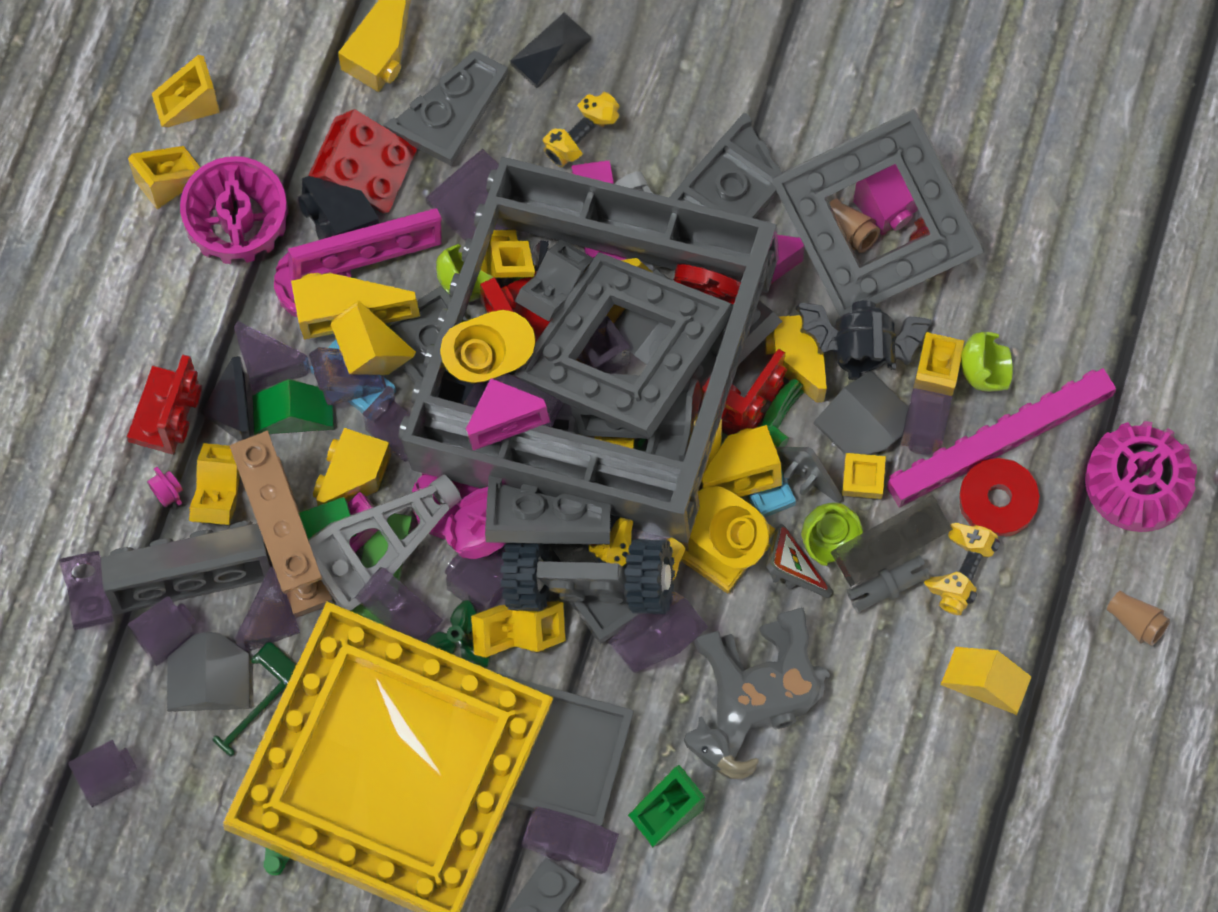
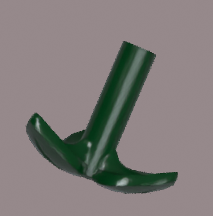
(458, 635)

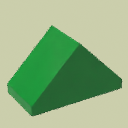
(291, 409)
(668, 807)

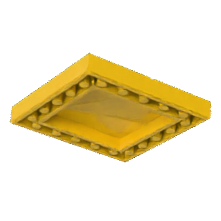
(388, 763)

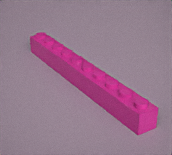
(1001, 437)

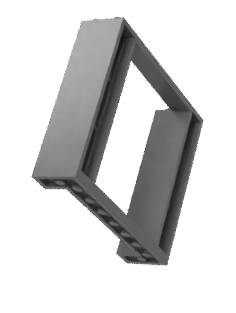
(625, 222)

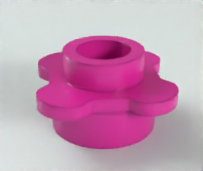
(165, 487)

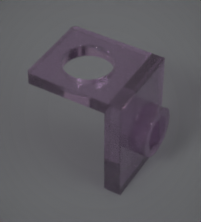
(386, 421)
(86, 595)

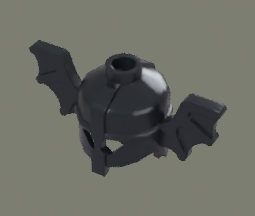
(861, 334)

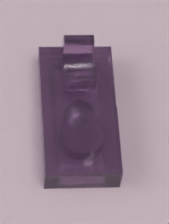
(397, 606)

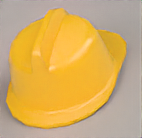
(487, 346)
(730, 528)

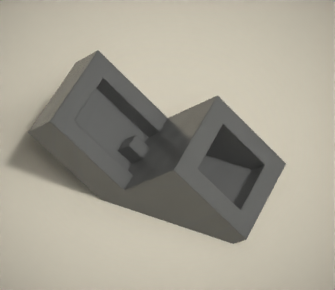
(554, 280)

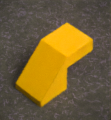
(508, 256)
(215, 486)
(504, 628)

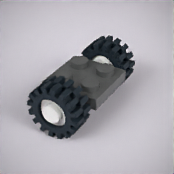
(645, 581)

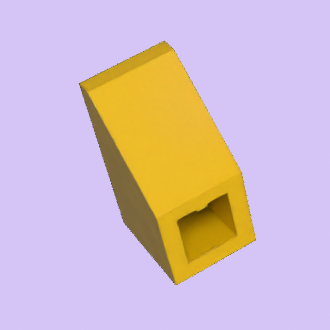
(354, 467)

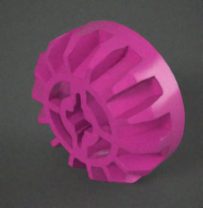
(220, 185)
(1132, 503)

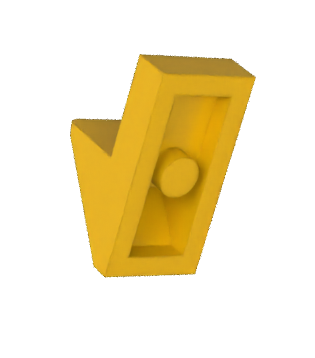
(939, 364)

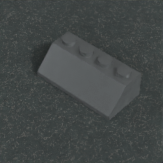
(185, 567)

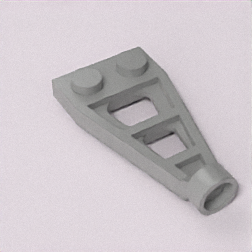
(340, 566)

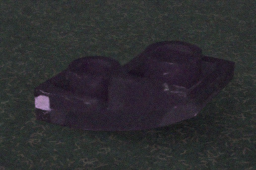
(571, 839)

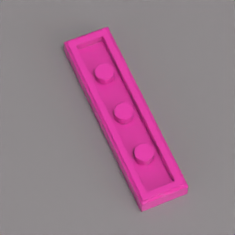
(367, 245)

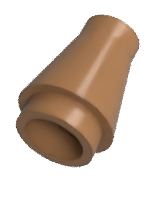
(857, 227)
(1139, 618)

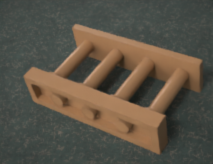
(280, 523)

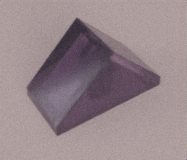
(268, 359)

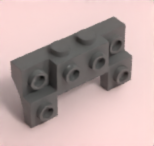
(668, 440)

